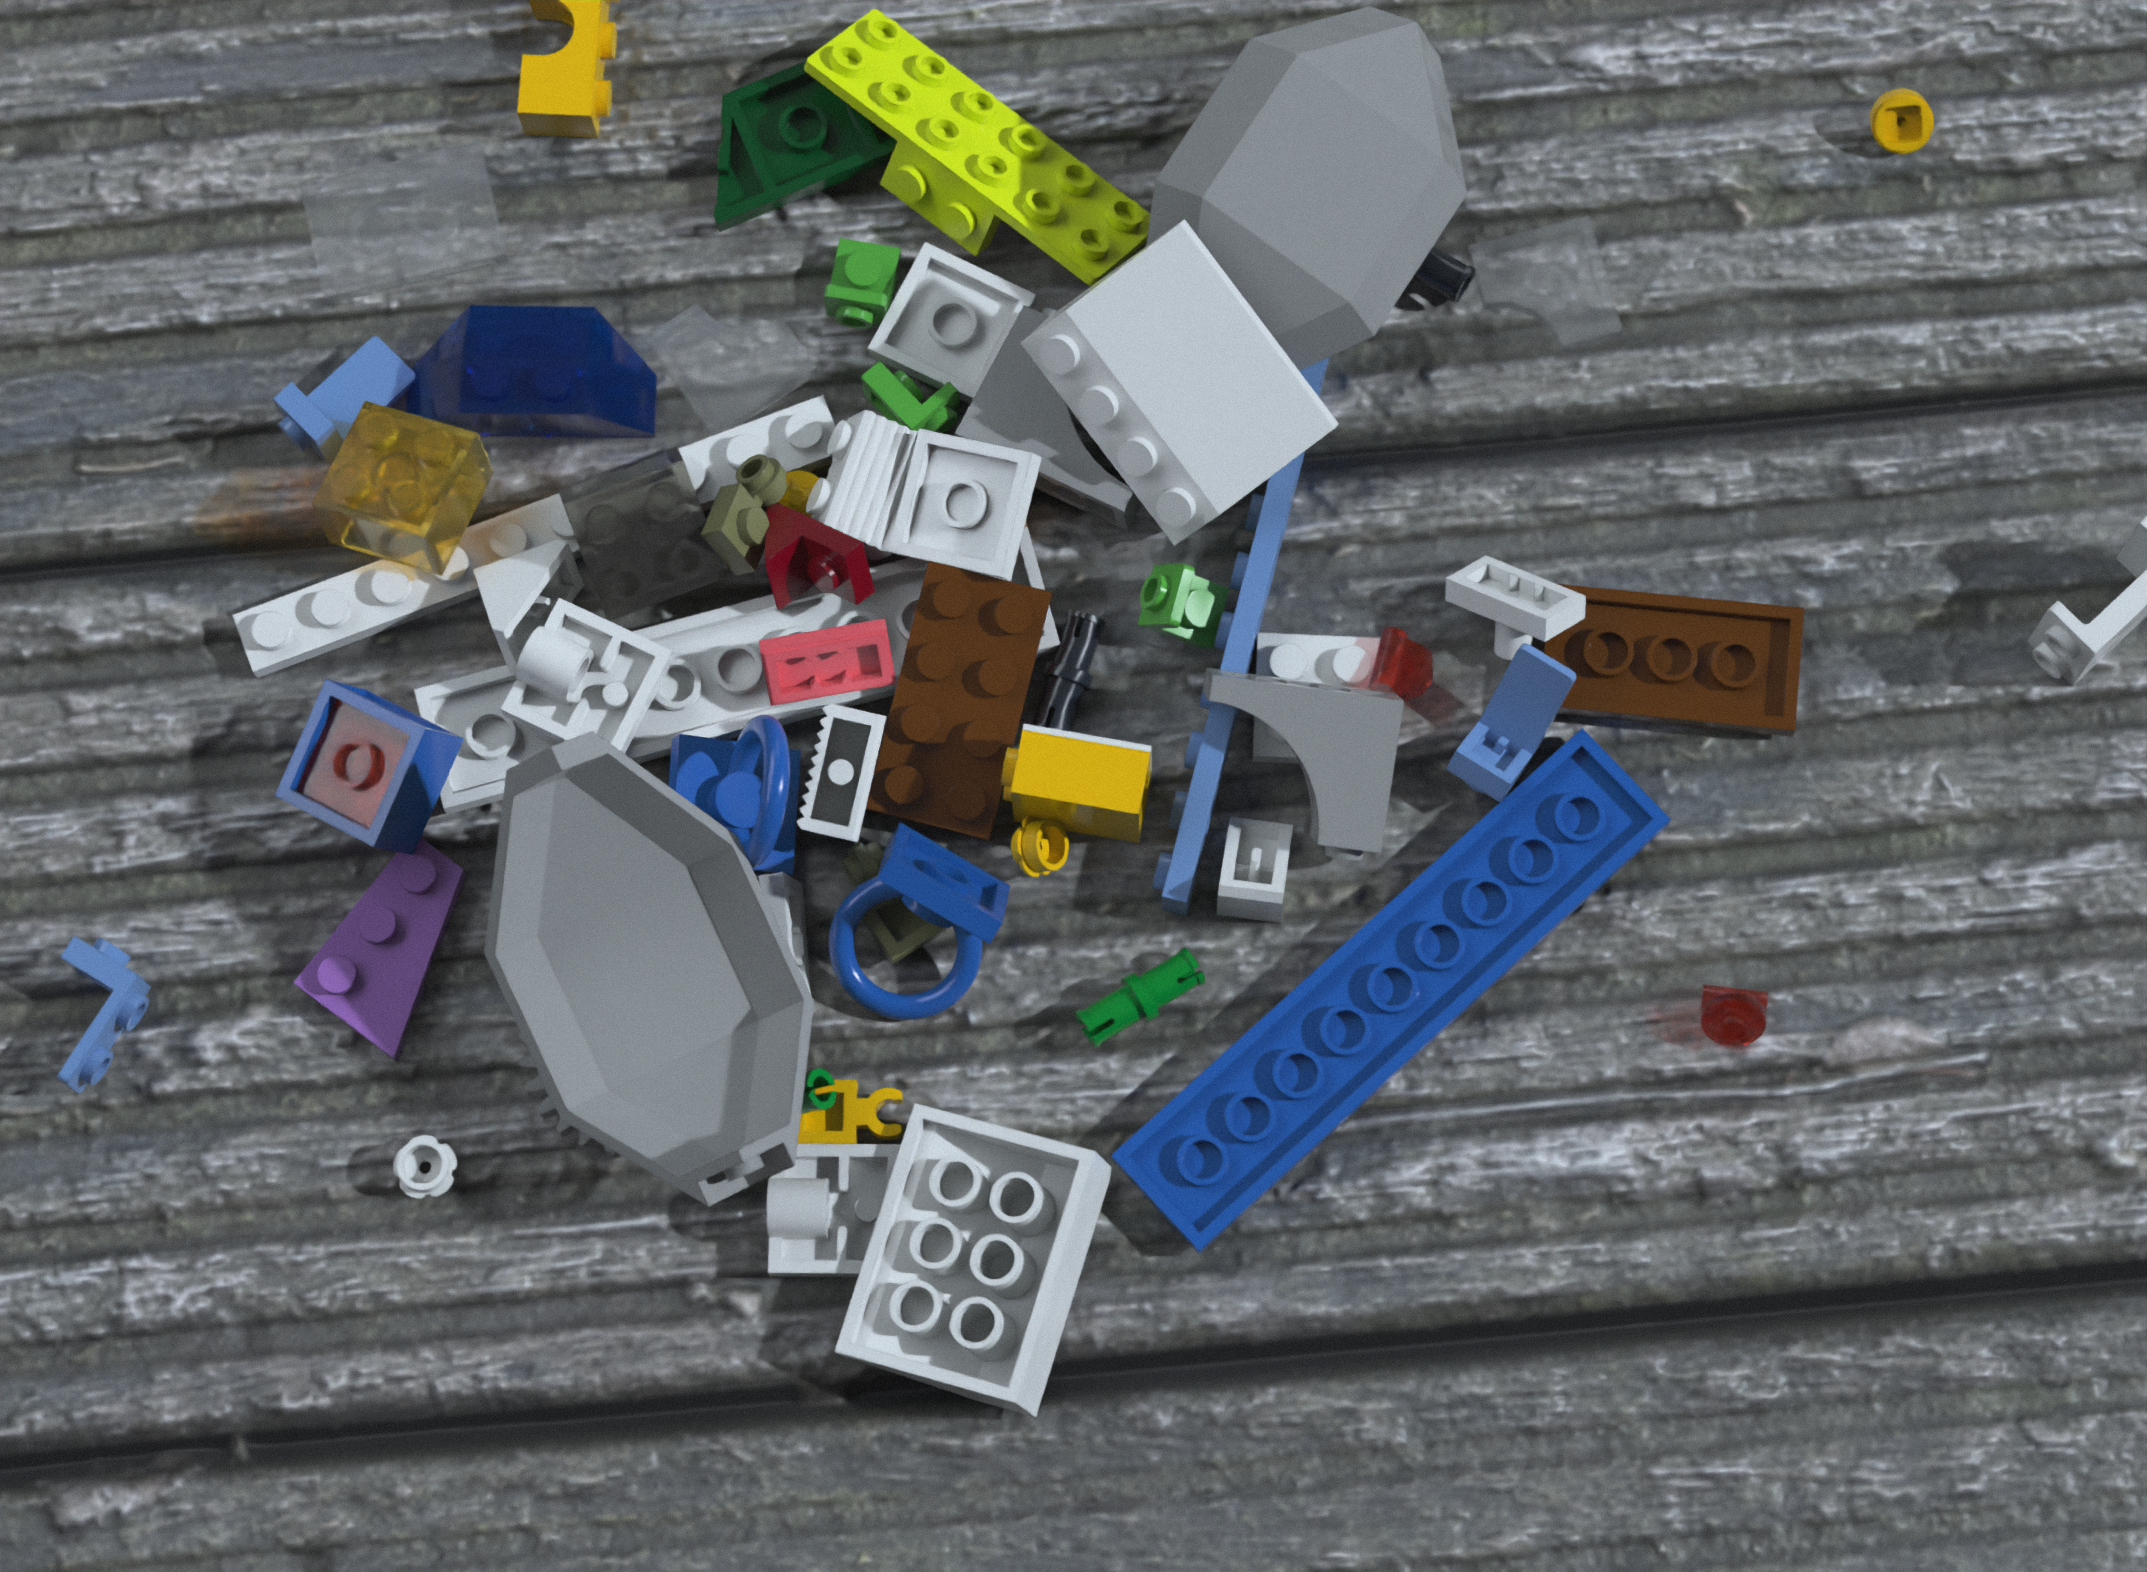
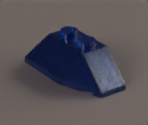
(535, 375)

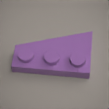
(383, 949)

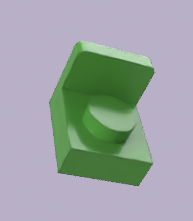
(862, 283)
(900, 398)
(1182, 605)

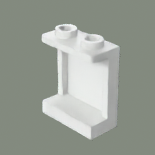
(2072, 648)

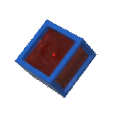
(369, 767)

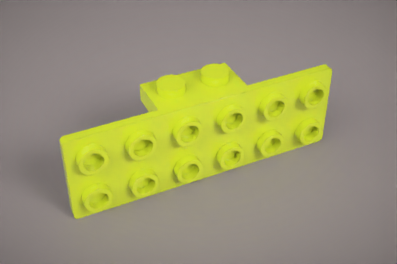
(973, 159)

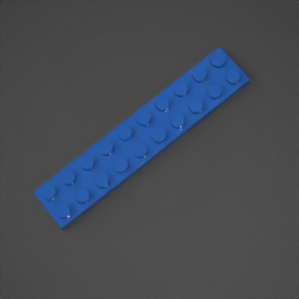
(1389, 990)

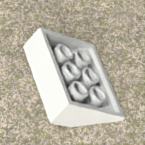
(1179, 382)
(975, 1258)

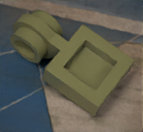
(736, 520)
(890, 921)

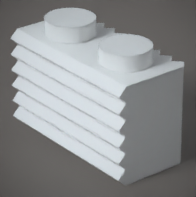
(864, 480)
(842, 772)

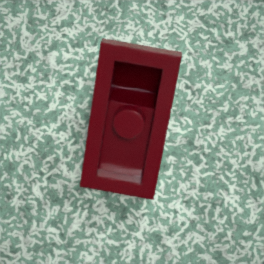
(810, 553)

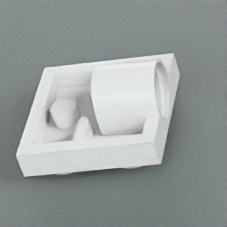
(585, 678)
(826, 1208)

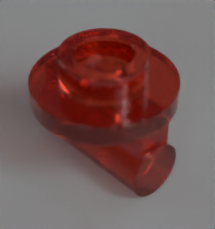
(1401, 665)
(1733, 1014)

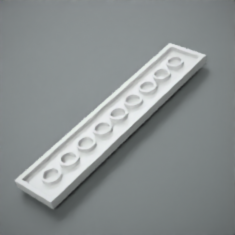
(710, 686)

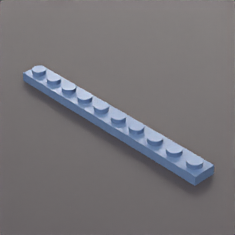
(1238, 637)

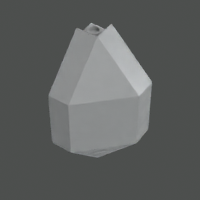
(1320, 176)
(647, 971)

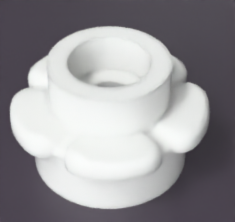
(412, 1155)

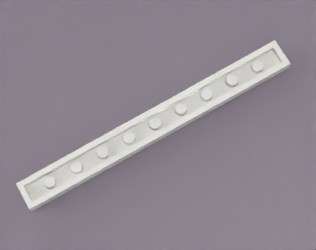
(393, 593)

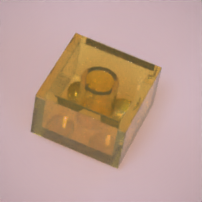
(403, 488)

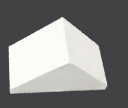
(523, 592)
(1254, 869)

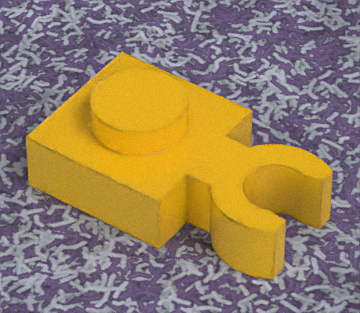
(848, 1115)

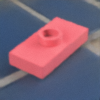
(827, 662)

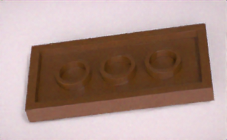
(1683, 661)
(958, 699)

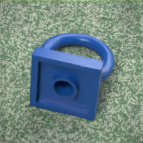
(745, 788)
(940, 891)

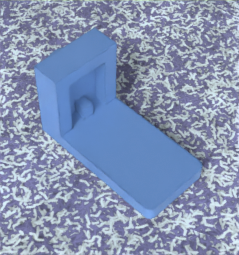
(330, 410)
(1512, 723)
(122, 1010)

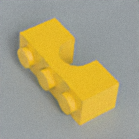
(566, 89)

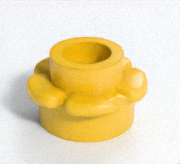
(1040, 846)

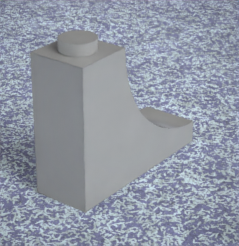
(1026, 413)
(1341, 742)

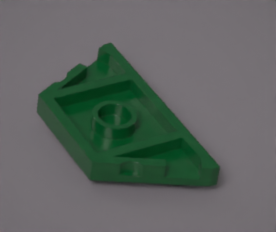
(788, 142)

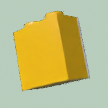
(1079, 781)

